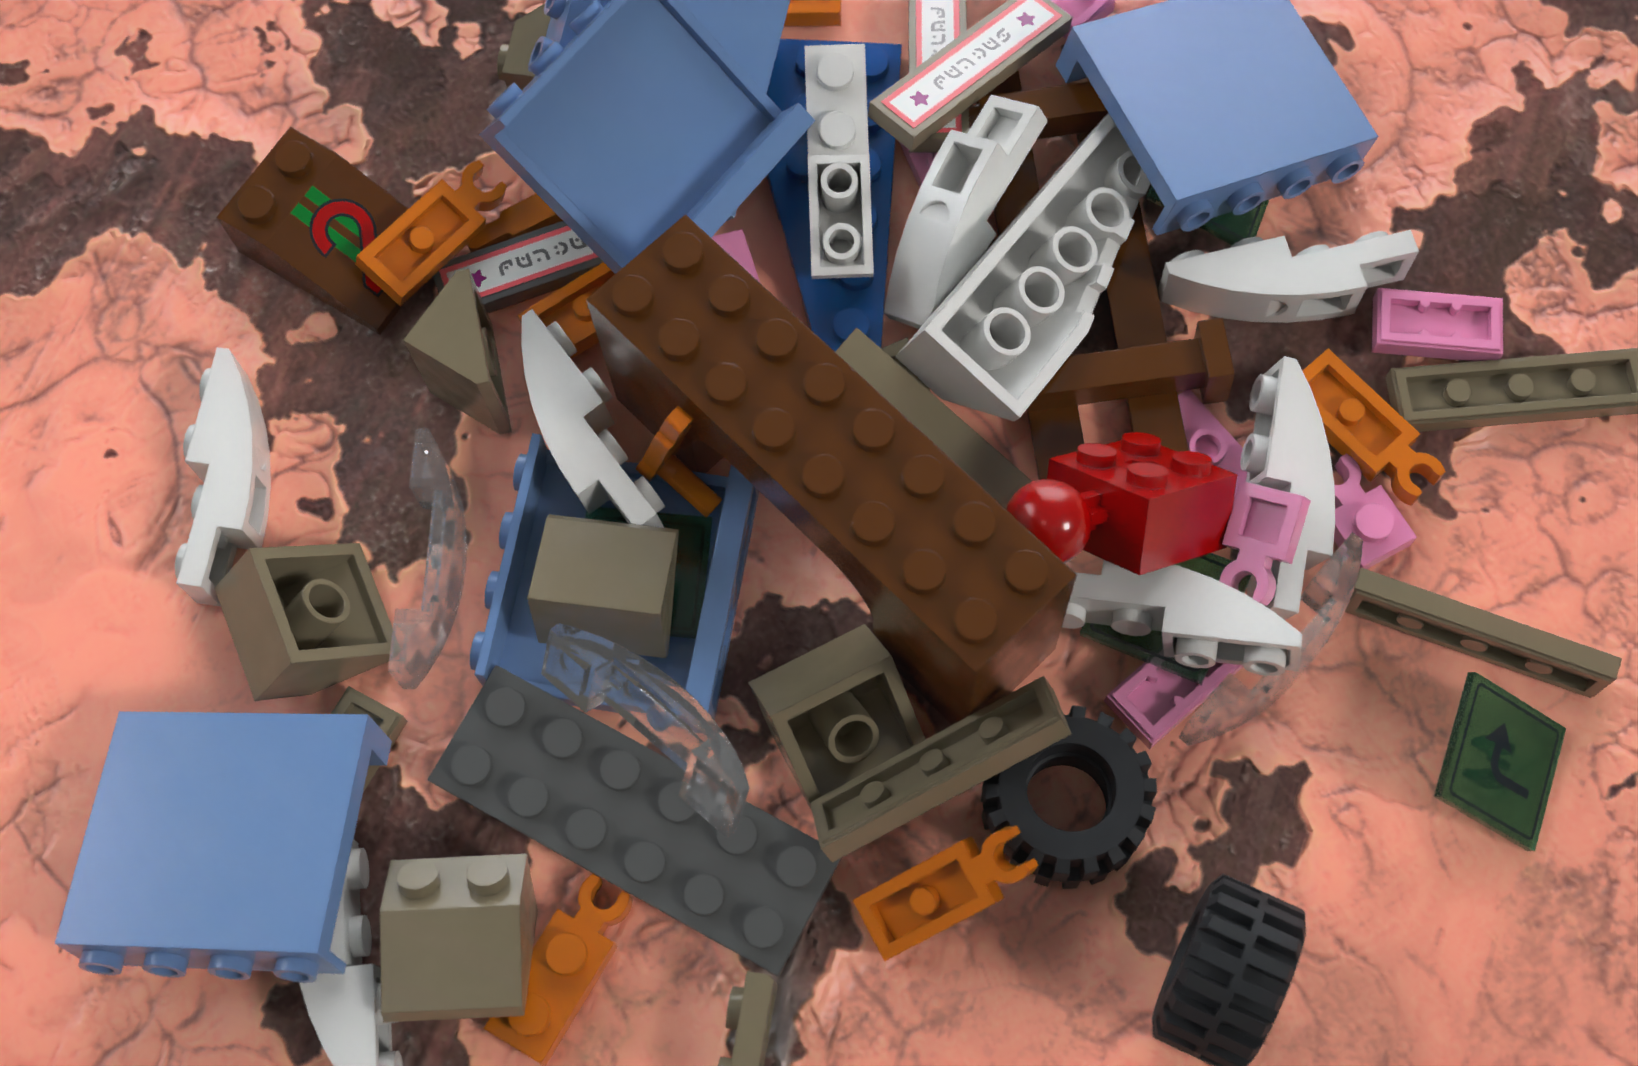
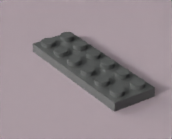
(623, 819)

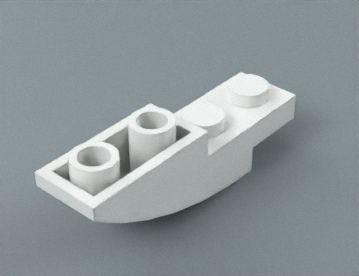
(838, 162)
(951, 211)
(1266, 284)
(576, 423)
(1292, 456)
(233, 460)
(1197, 617)
(348, 1005)

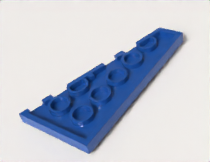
(835, 304)

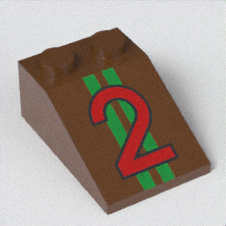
(309, 219)

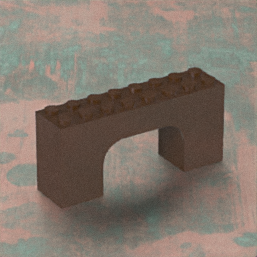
(941, 564)

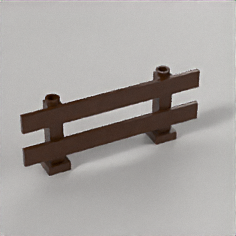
(1144, 364)

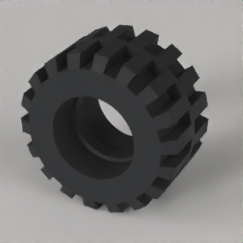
(1086, 853)
(1229, 974)

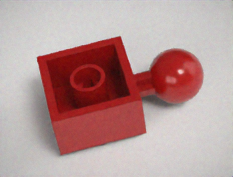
(1129, 504)

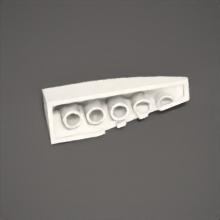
(1035, 286)

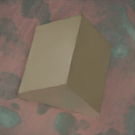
(459, 353)
(606, 582)

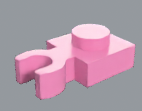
(1368, 516)
(1263, 528)

